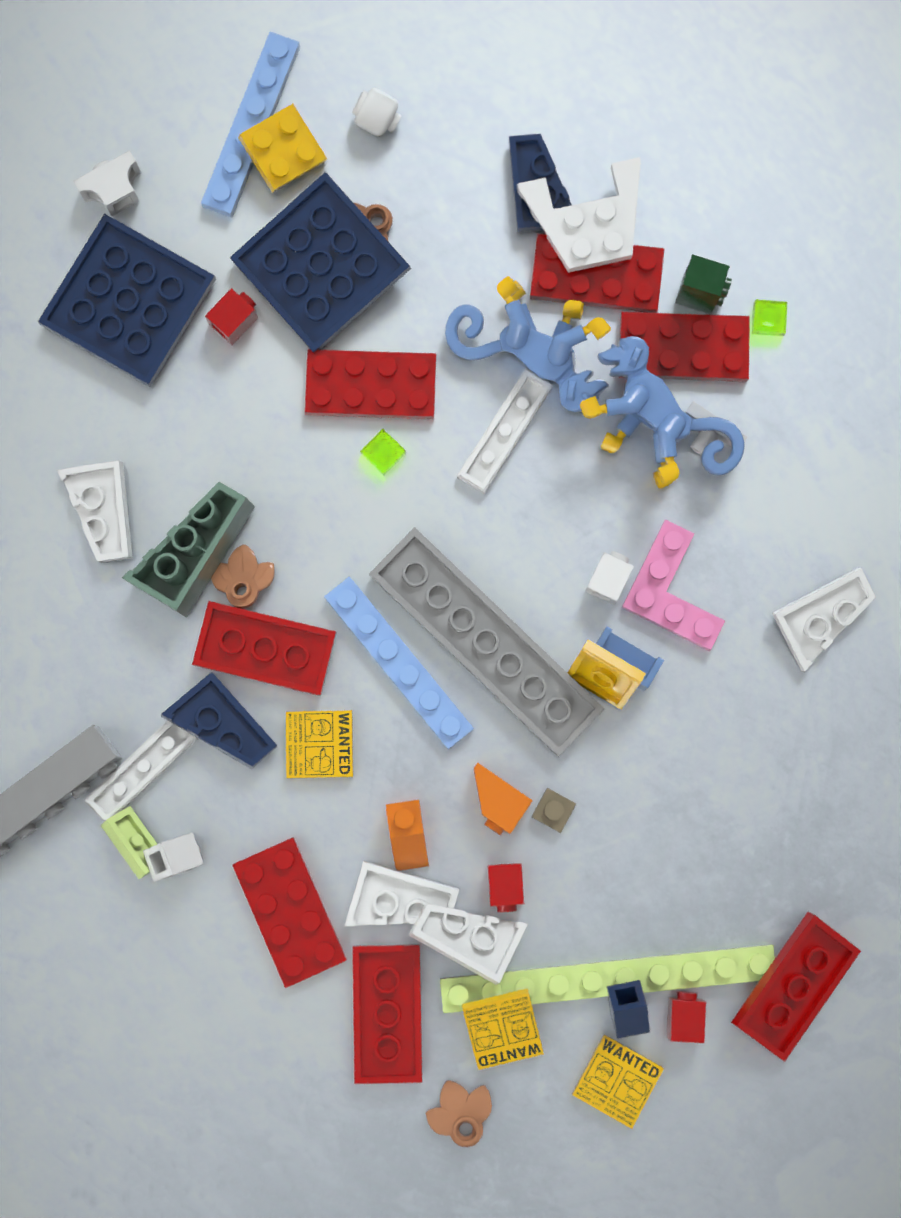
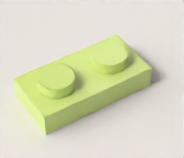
(130, 839)

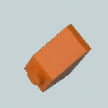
(499, 801)
(407, 835)

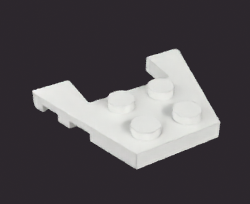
(589, 231)

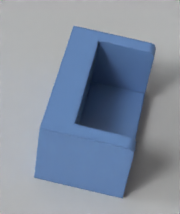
(631, 655)

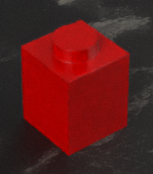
(232, 315)
(505, 886)
(686, 1018)

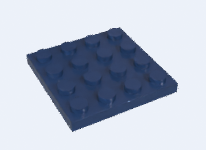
(320, 262)
(127, 300)

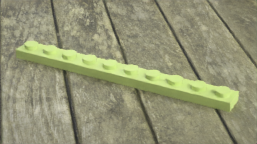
(592, 979)

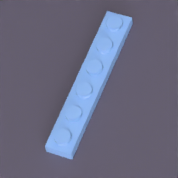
(257, 105)
(398, 663)

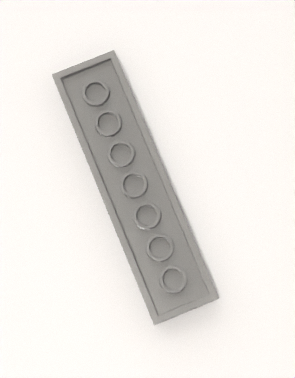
(486, 642)

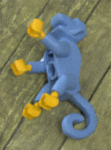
(544, 355)
(652, 403)

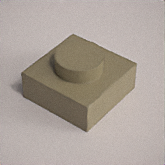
(553, 810)

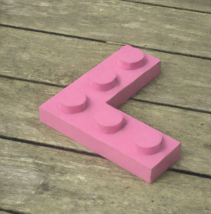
(652, 602)

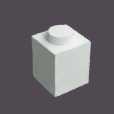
(610, 577)
(173, 857)

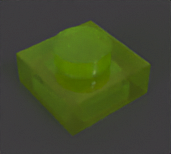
(769, 317)
(383, 452)

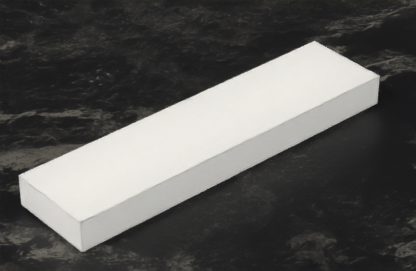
(504, 431)
(139, 770)

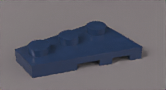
(530, 162)
(220, 721)

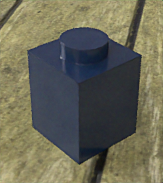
(628, 1009)

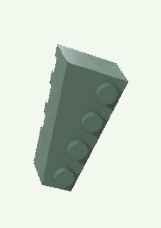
(192, 550)

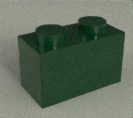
(704, 284)

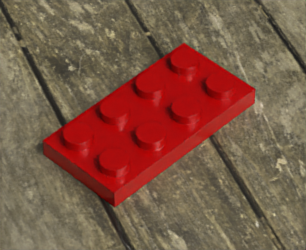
(617, 285)
(692, 344)
(370, 384)
(264, 648)
(289, 912)
(796, 986)
(387, 1014)

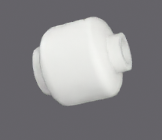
(376, 112)

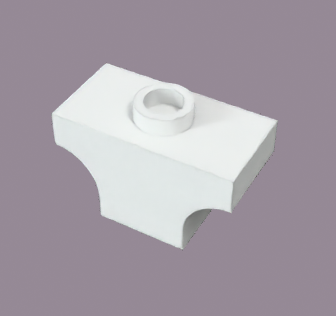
(111, 183)

